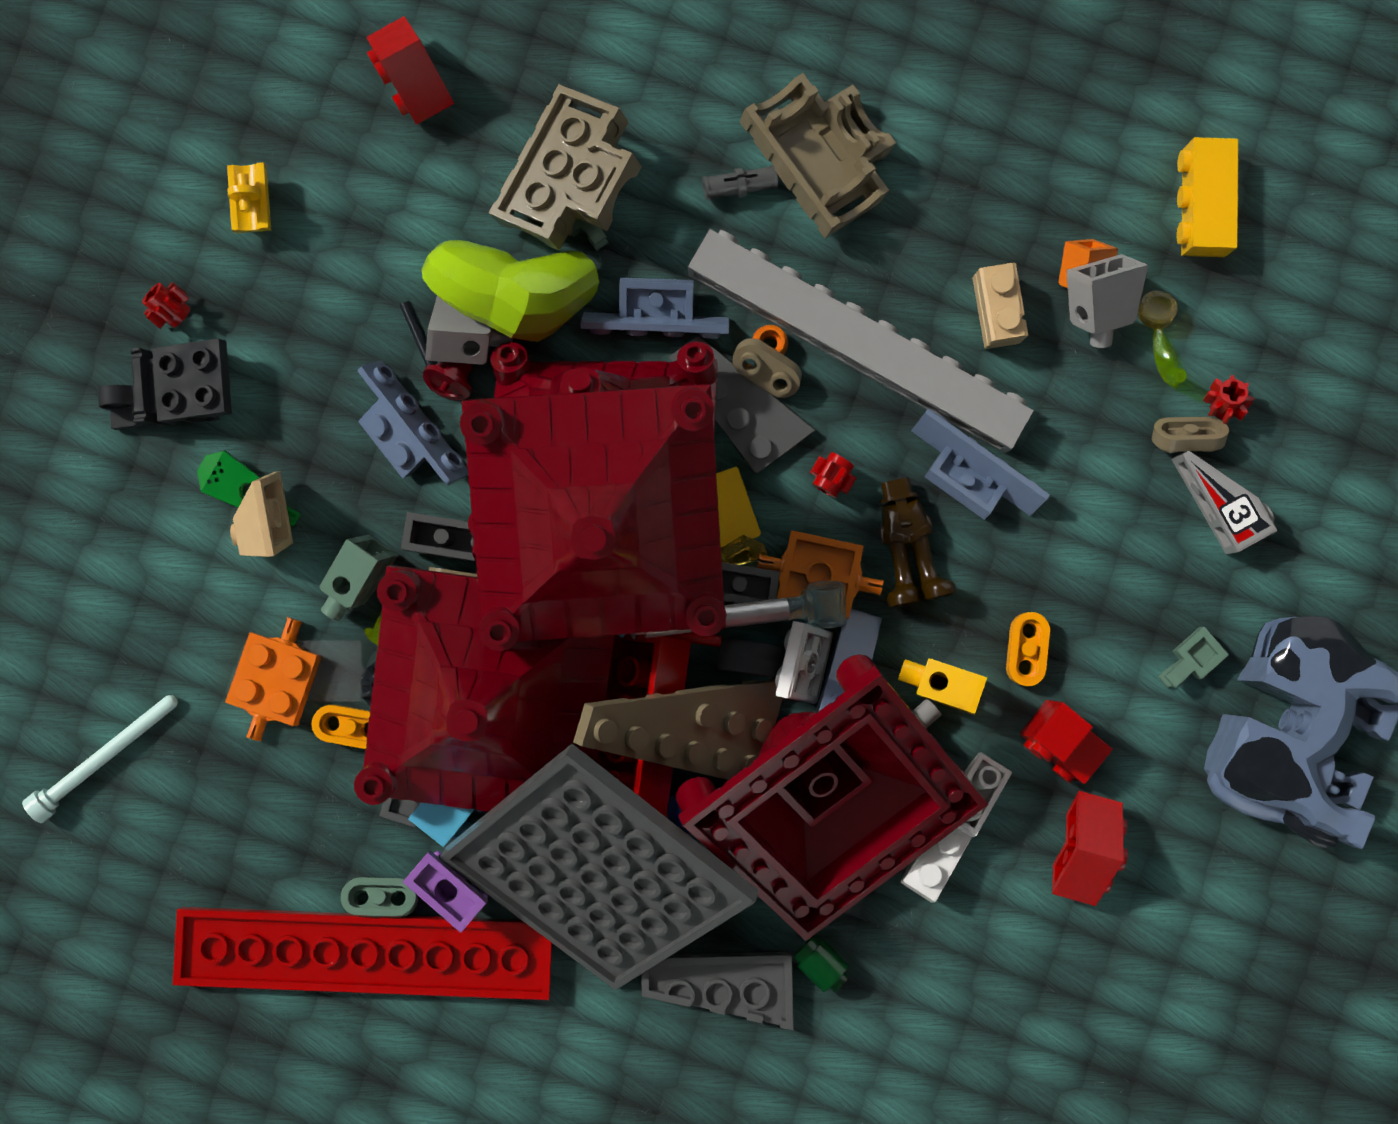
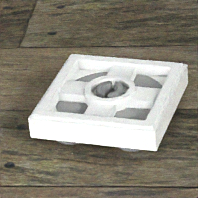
(803, 662)

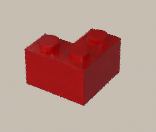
(404, 62)
(1066, 740)
(1091, 849)

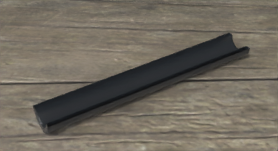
(416, 330)

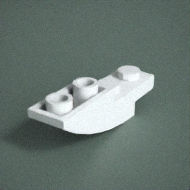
(934, 867)

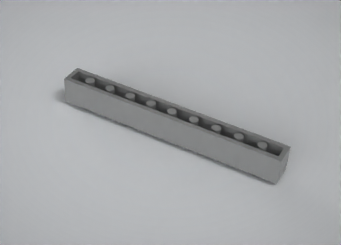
(859, 341)

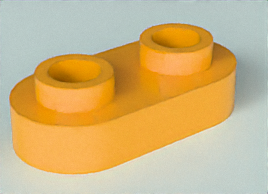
(1031, 649)
(350, 729)

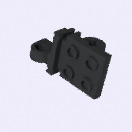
(171, 386)

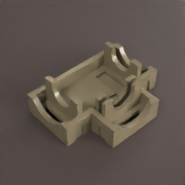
(821, 150)
(567, 170)

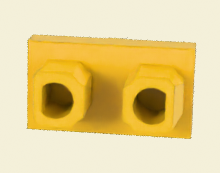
(249, 198)

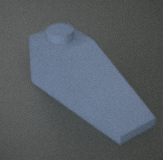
(854, 638)

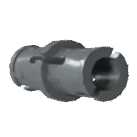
(739, 182)

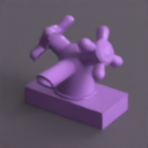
(446, 890)

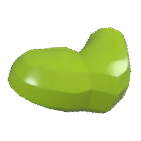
(509, 295)

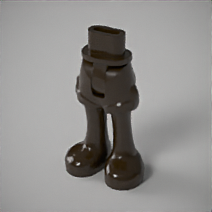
(907, 524)

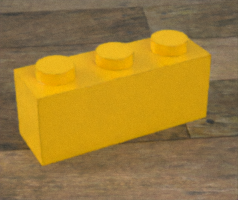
(1208, 197)

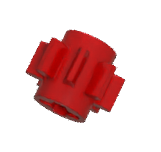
(166, 305)
(1228, 399)
(833, 475)

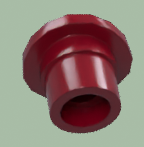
(449, 379)

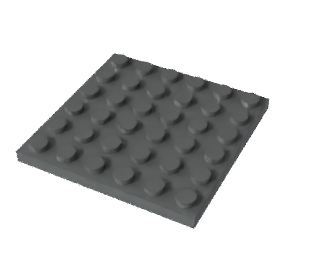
(597, 869)

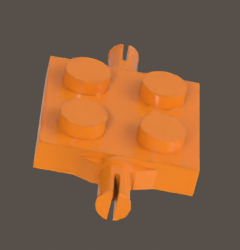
(820, 559)
(273, 679)

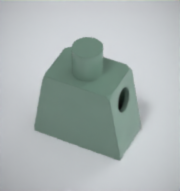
(355, 574)

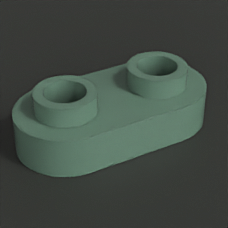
(380, 897)

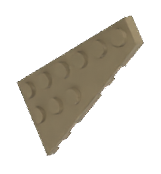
(694, 729)

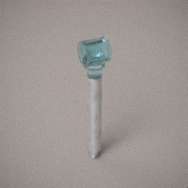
(819, 605)

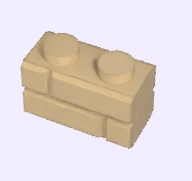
(1000, 305)

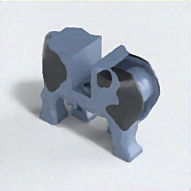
(1292, 771)

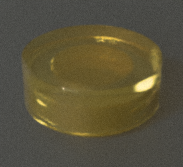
(1157, 309)

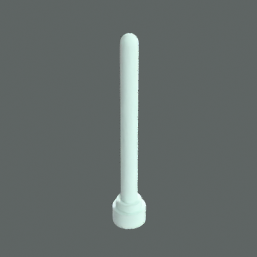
(42, 804)

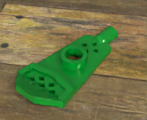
(231, 481)

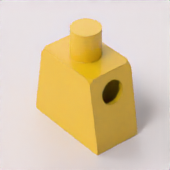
(963, 687)

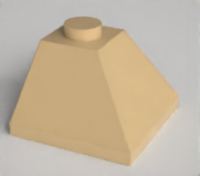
(262, 519)

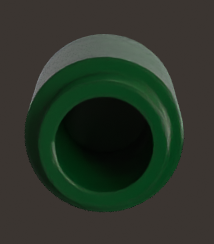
(822, 964)

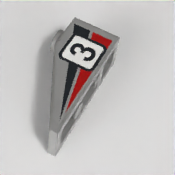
(1229, 509)

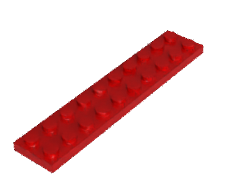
(360, 954)

